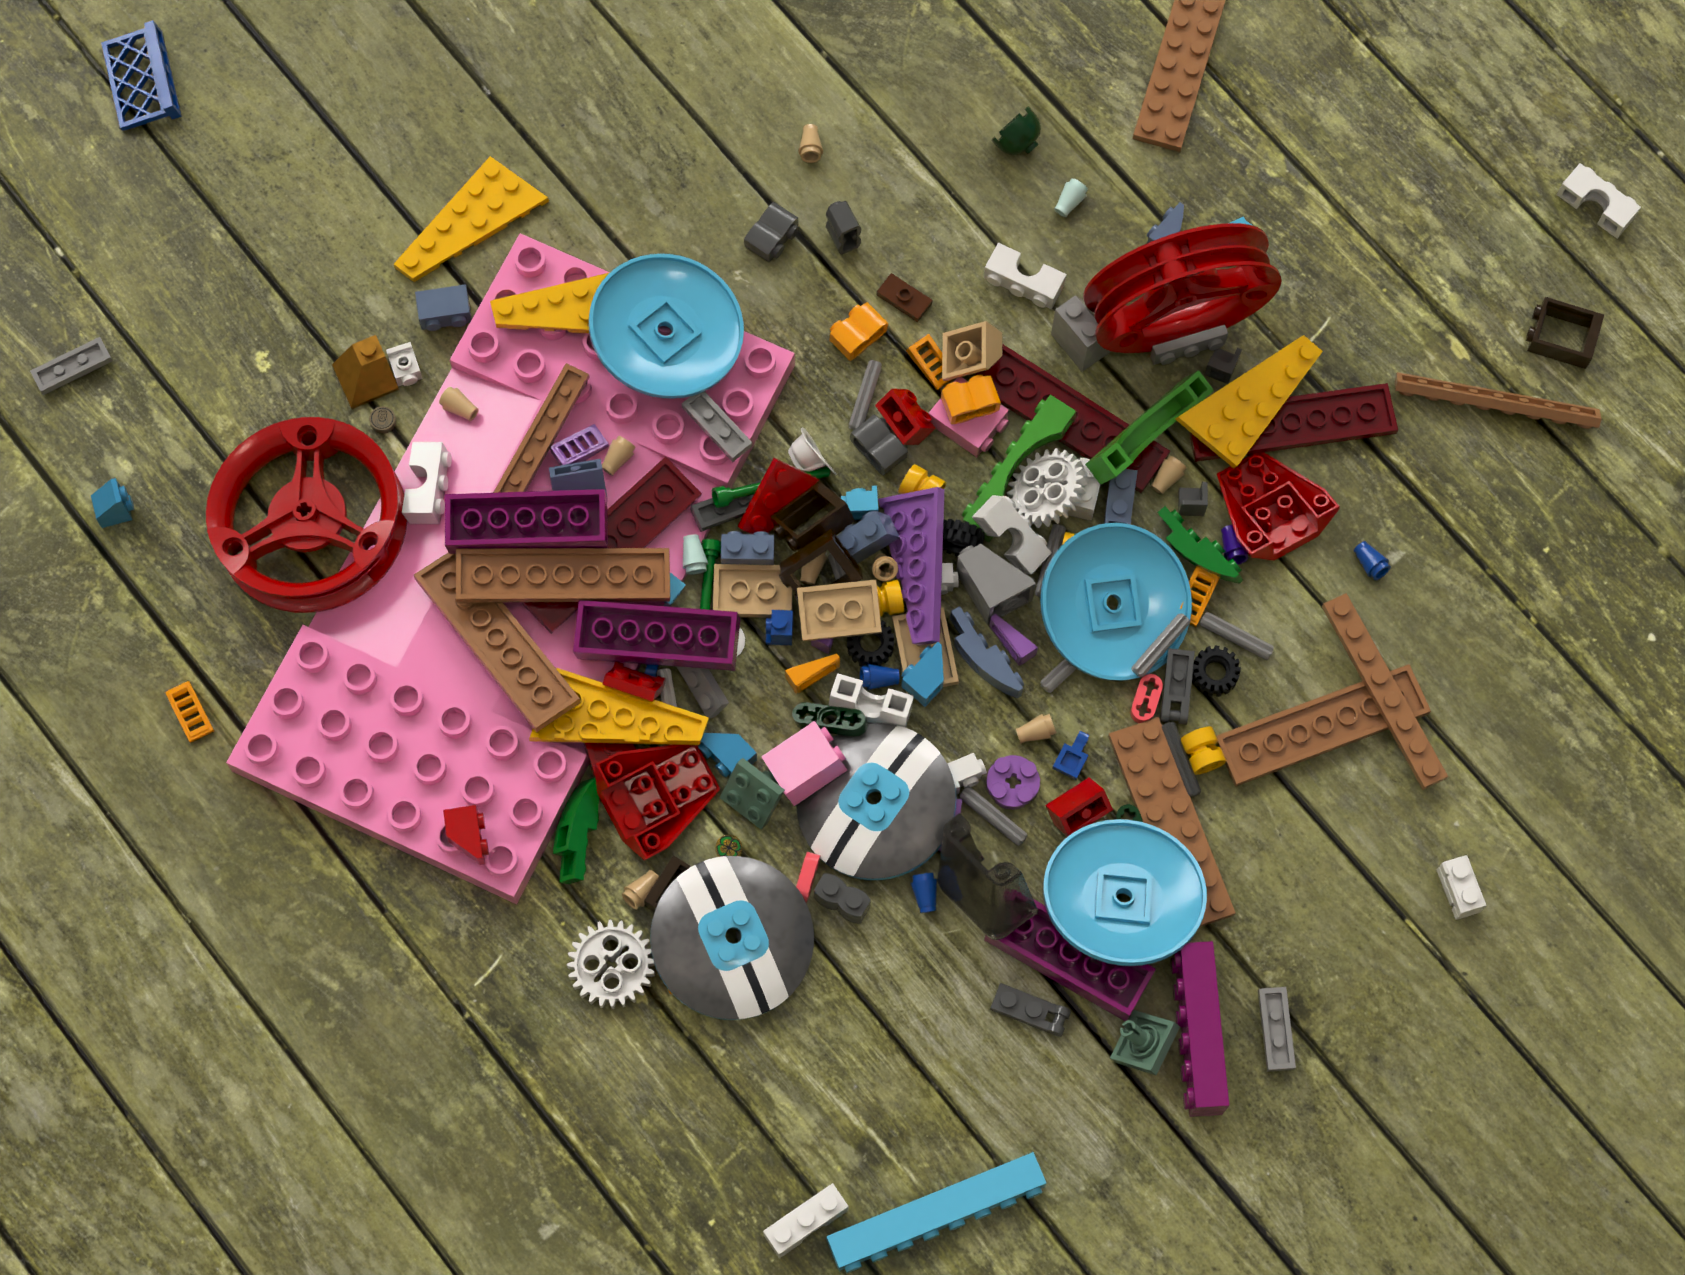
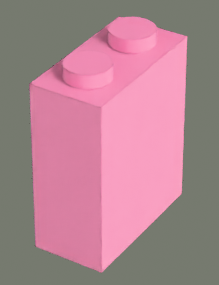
(973, 434)
(805, 762)

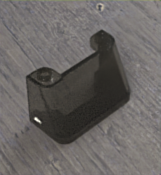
(991, 898)

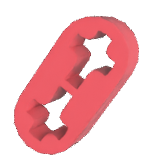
(1151, 700)
(808, 874)

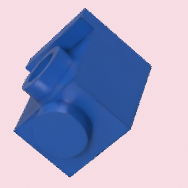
(779, 628)

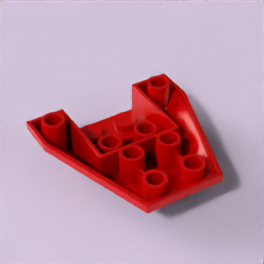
(1273, 506)
(654, 793)

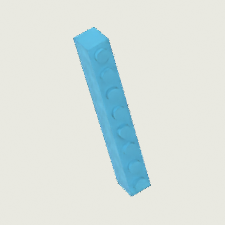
(935, 1212)

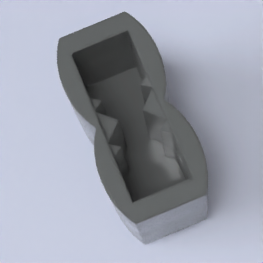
(843, 227)
(771, 232)
(879, 444)
(848, 901)

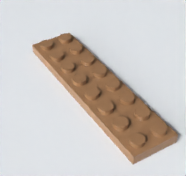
(1178, 73)
(563, 575)
(501, 647)
(1312, 729)
(1166, 804)

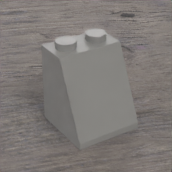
(1075, 332)
(993, 582)

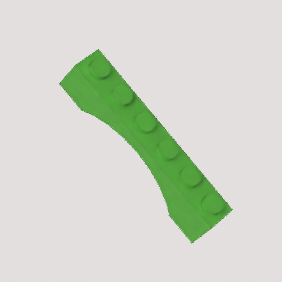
(1048, 425)
(1137, 436)

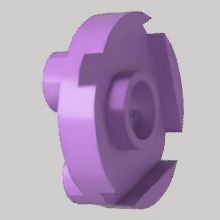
(1023, 793)

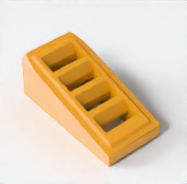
(919, 359)
(1207, 578)
(807, 674)
(179, 692)

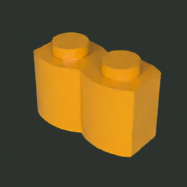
(857, 331)
(970, 399)

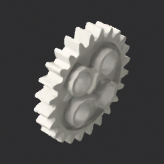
(1048, 487)
(629, 979)

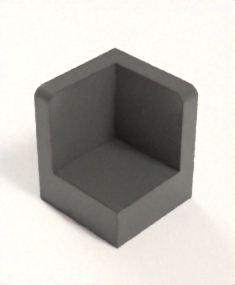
(1222, 365)
(1193, 500)

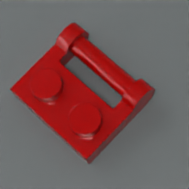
(634, 682)

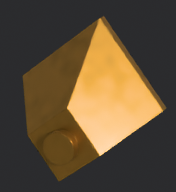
(364, 372)

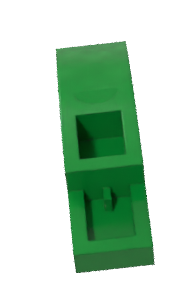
(1201, 554)
(571, 839)

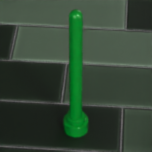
(723, 496)
(712, 549)

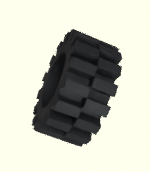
(960, 535)
(1219, 656)
(875, 657)

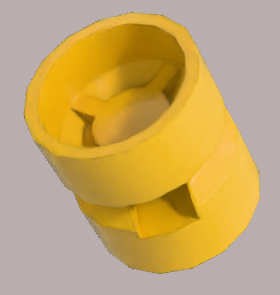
(918, 479)
(890, 598)
(1203, 750)

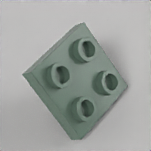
(752, 793)
(1144, 1042)

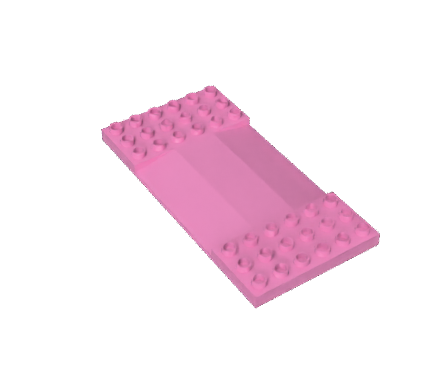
(383, 701)

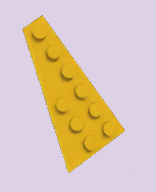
(474, 214)
(549, 308)
(1242, 409)
(619, 717)

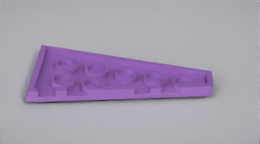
(918, 553)

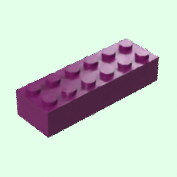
(526, 520)
(656, 635)
(1045, 950)
(1201, 1030)

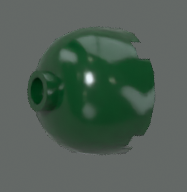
(1019, 134)

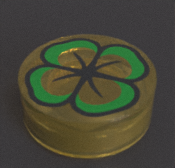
(728, 846)

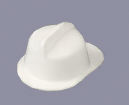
(806, 454)

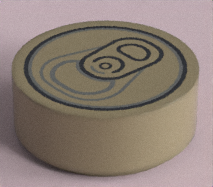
(382, 419)

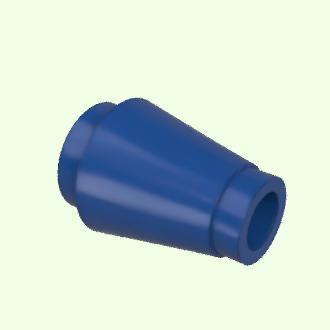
(1372, 561)
(878, 676)
(925, 891)

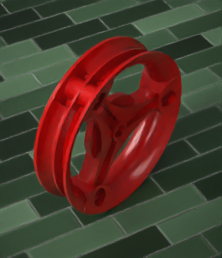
(1181, 286)
(289, 518)

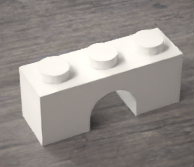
(1586, 185)
(1040, 288)
(427, 502)
(1027, 547)
(888, 708)
(805, 1219)

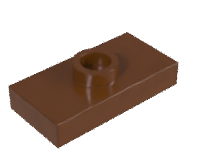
(904, 297)

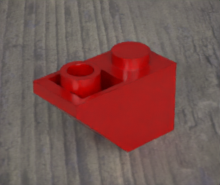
(464, 831)

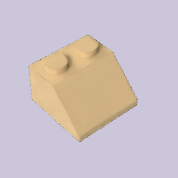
(970, 350)

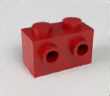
(905, 416)
(1079, 807)

